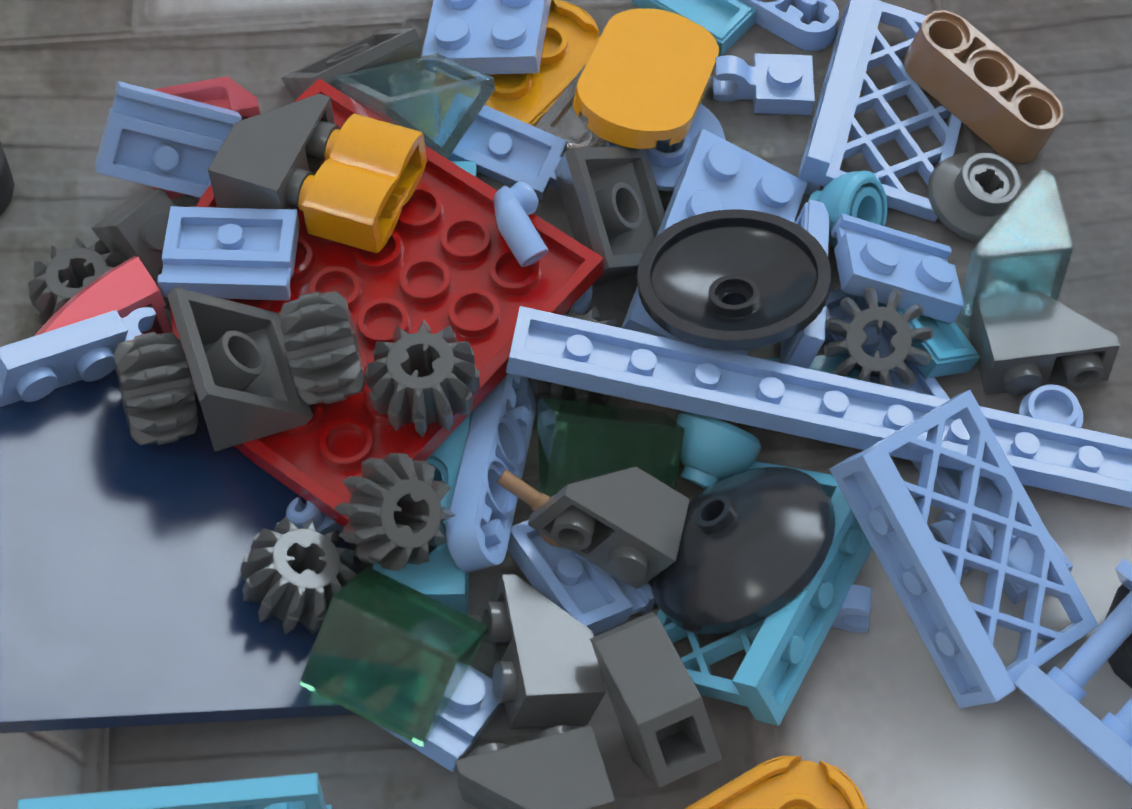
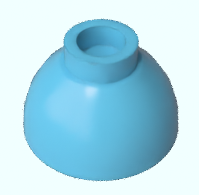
(855, 195)
(714, 449)

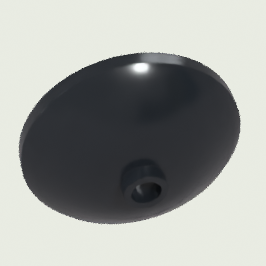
(734, 279)
(746, 550)

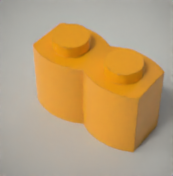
(363, 182)

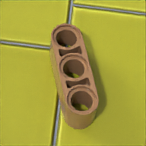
(982, 86)

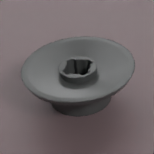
(960, 199)

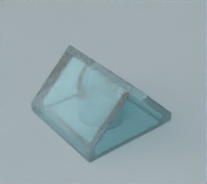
(422, 95)
(1022, 250)

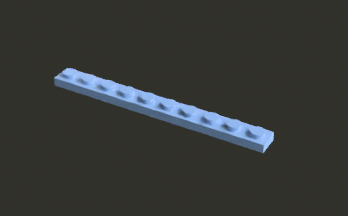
(803, 401)

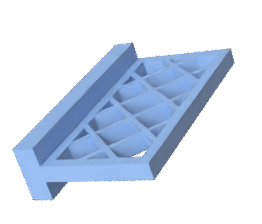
(841, 101)
(930, 583)

